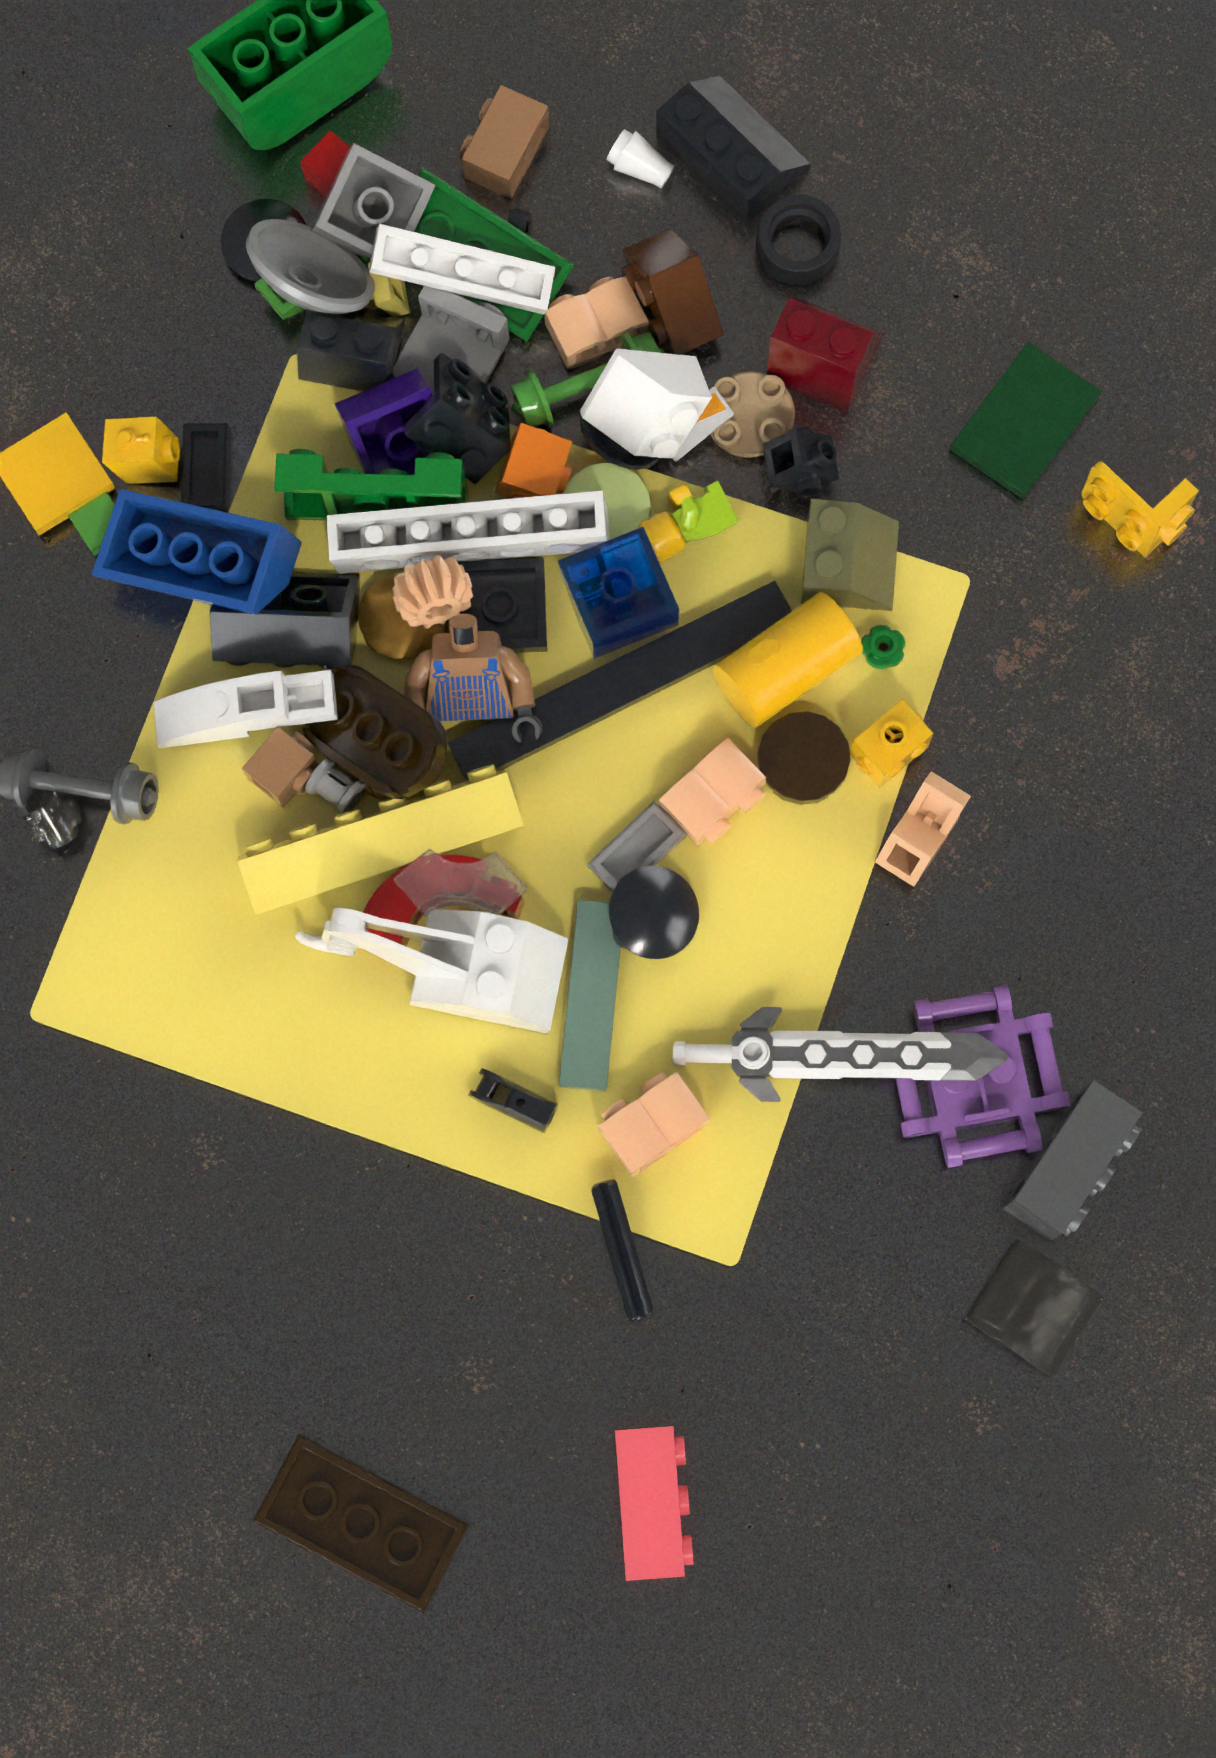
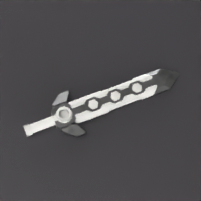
(838, 1055)

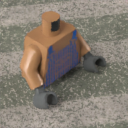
(472, 678)

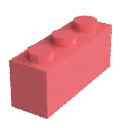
(652, 1503)

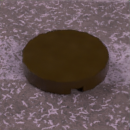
(804, 757)

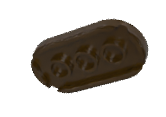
(380, 735)

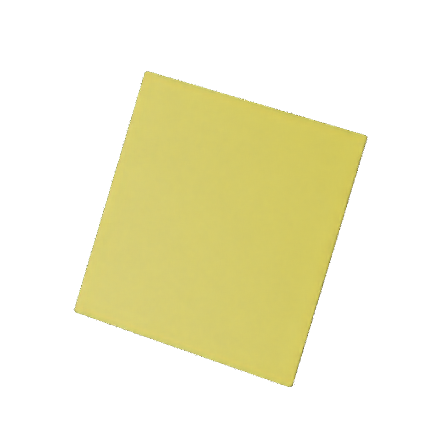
(189, 978)

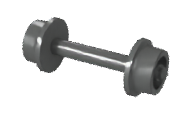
(131, 794)

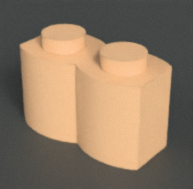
(593, 322)
(714, 792)
(652, 1123)

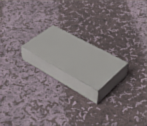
(639, 845)

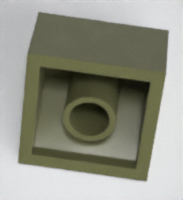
(850, 555)

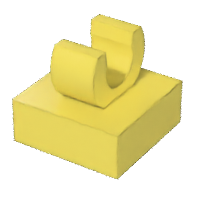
(389, 295)

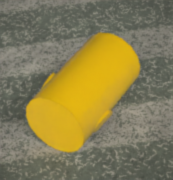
(788, 659)

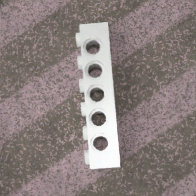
(468, 531)

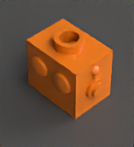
(534, 464)

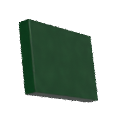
(1025, 420)

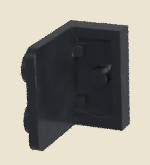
(463, 419)

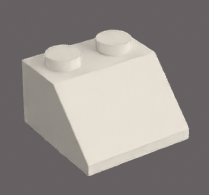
(648, 401)

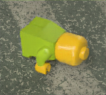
(692, 521)

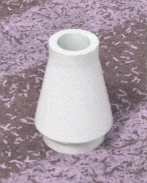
(639, 159)

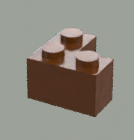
(675, 288)

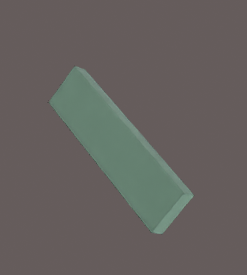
(590, 1000)

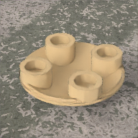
(760, 409)

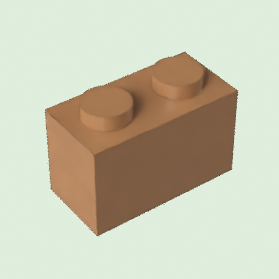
(504, 141)

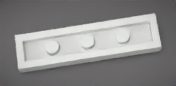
(461, 269)

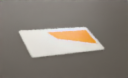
(711, 418)

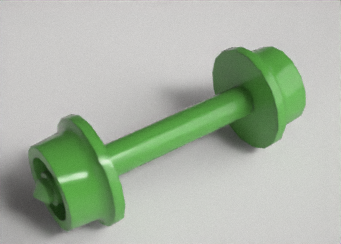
(533, 401)

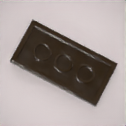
(361, 1523)

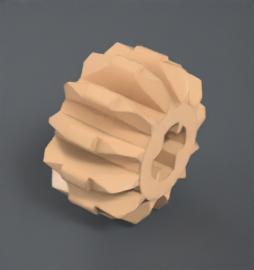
(432, 591)

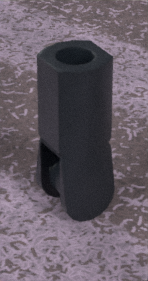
(520, 1104)

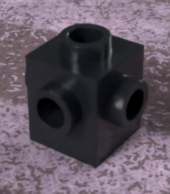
(801, 461)

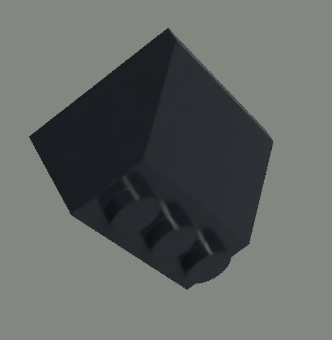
(729, 145)
(302, 625)

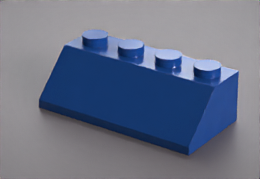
(196, 552)

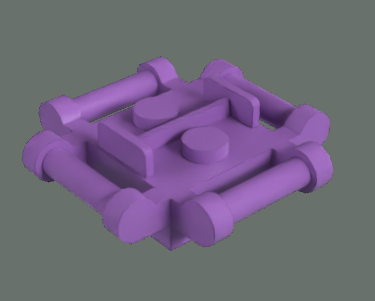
(996, 1096)

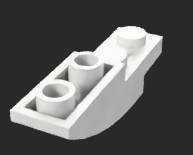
(243, 705)

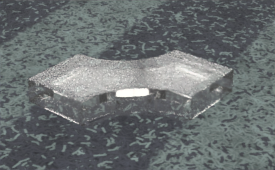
(439, 883)

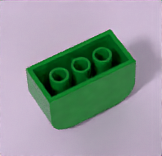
(290, 63)

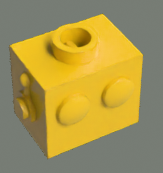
(141, 450)
(885, 758)

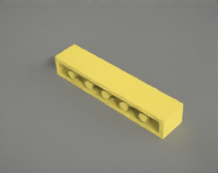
(379, 840)

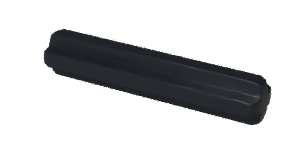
(622, 1249)

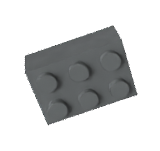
(1074, 1162)

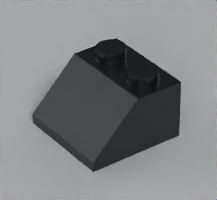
(348, 348)

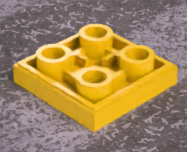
(53, 473)

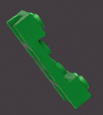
(315, 493)

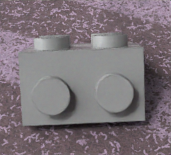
(456, 329)

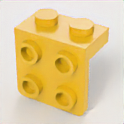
(1136, 522)

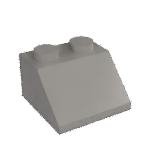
(370, 194)

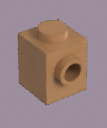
(282, 765)

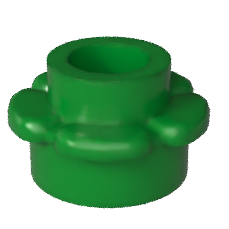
(883, 659)

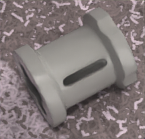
(335, 786)

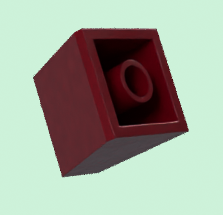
(821, 353)

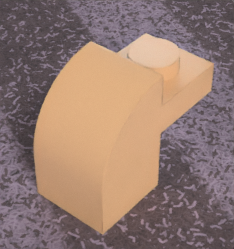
(923, 829)

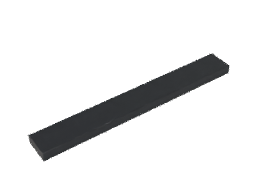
(623, 681)

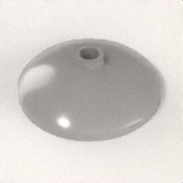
(308, 267)

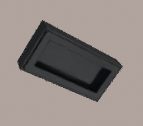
(205, 465)

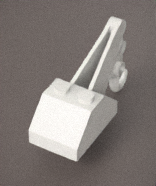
(466, 962)

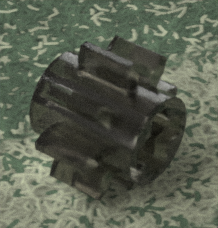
(52, 819)

